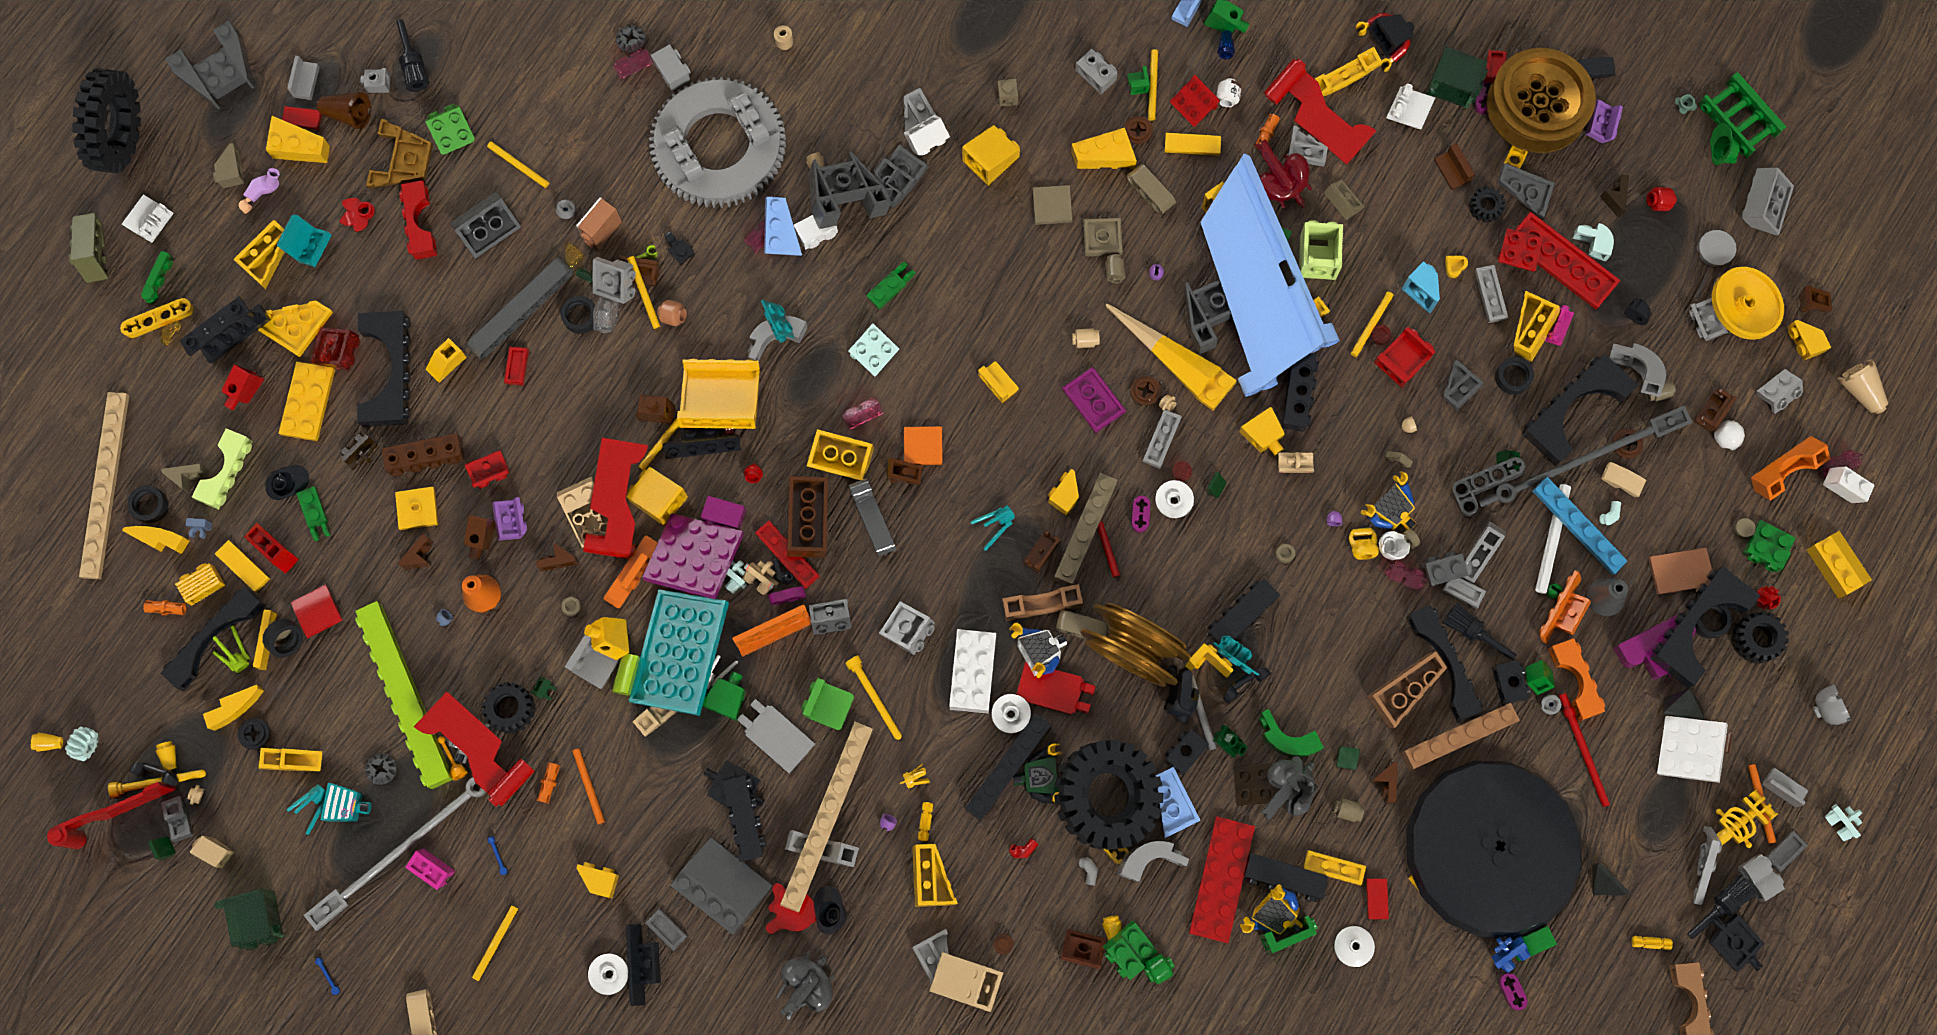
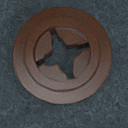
(1144, 125)
(1141, 383)
(1633, 450)

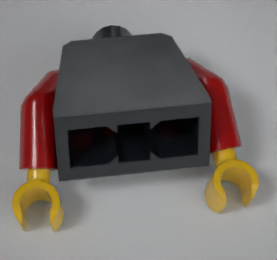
(1390, 33)

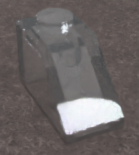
(605, 315)

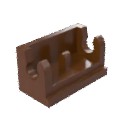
(648, 268)
(1714, 410)
(1041, 551)

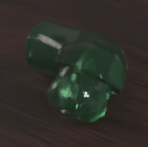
(585, 275)

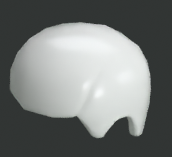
(1729, 435)
(1393, 545)

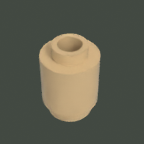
(783, 37)
(1085, 338)

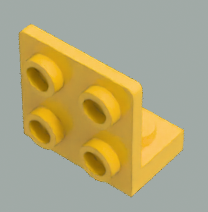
(1210, 654)

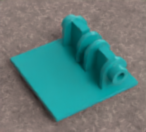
(776, 317)
(1237, 653)

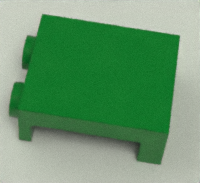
(1272, 946)

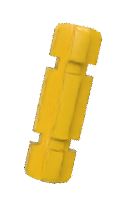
(925, 821)
(1652, 942)

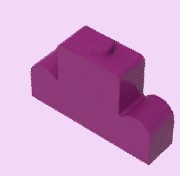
(1640, 649)

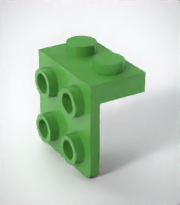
(449, 129)
(827, 704)

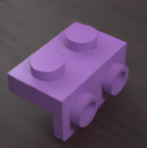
(1604, 122)
(509, 519)

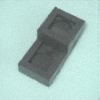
(177, 818)

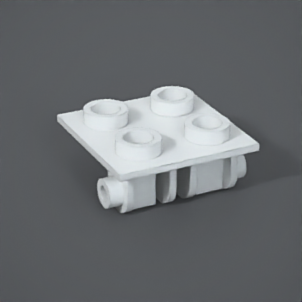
(1410, 107)
(147, 218)

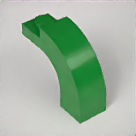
(1287, 745)

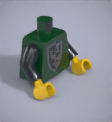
(1040, 775)

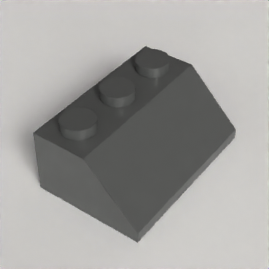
(485, 225)

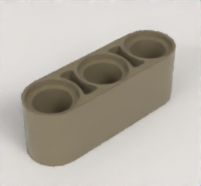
(1151, 189)
(1072, 623)

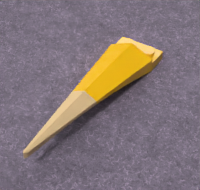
(1197, 374)

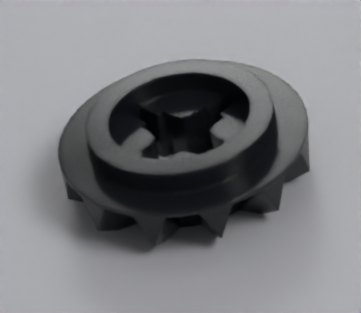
(247, 728)

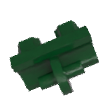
(1229, 742)

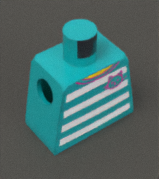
(343, 804)

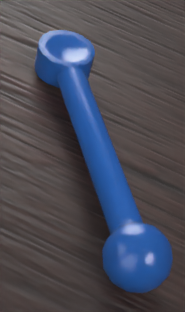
(503, 870)
(335, 990)

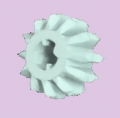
(82, 743)

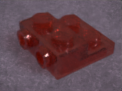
(335, 348)

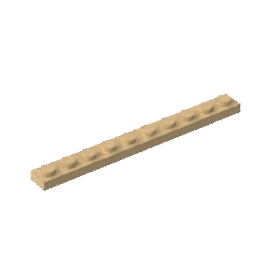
(104, 486)
(826, 817)

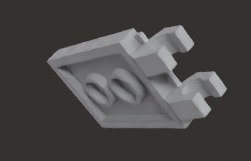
(777, 736)

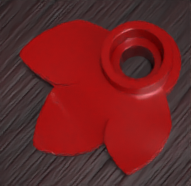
(354, 214)

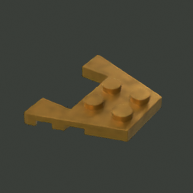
(408, 161)

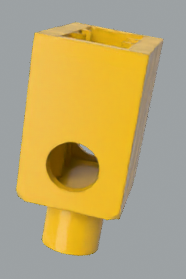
(1264, 432)
(609, 637)

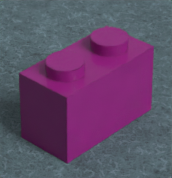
(723, 513)

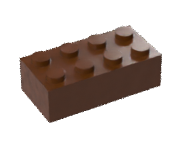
(807, 517)

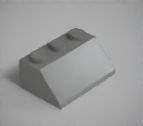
(1768, 200)

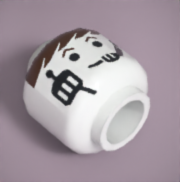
(1229, 92)

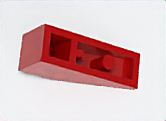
(271, 548)

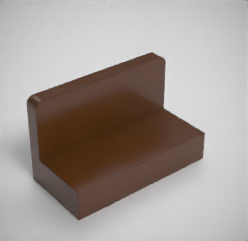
(1454, 167)

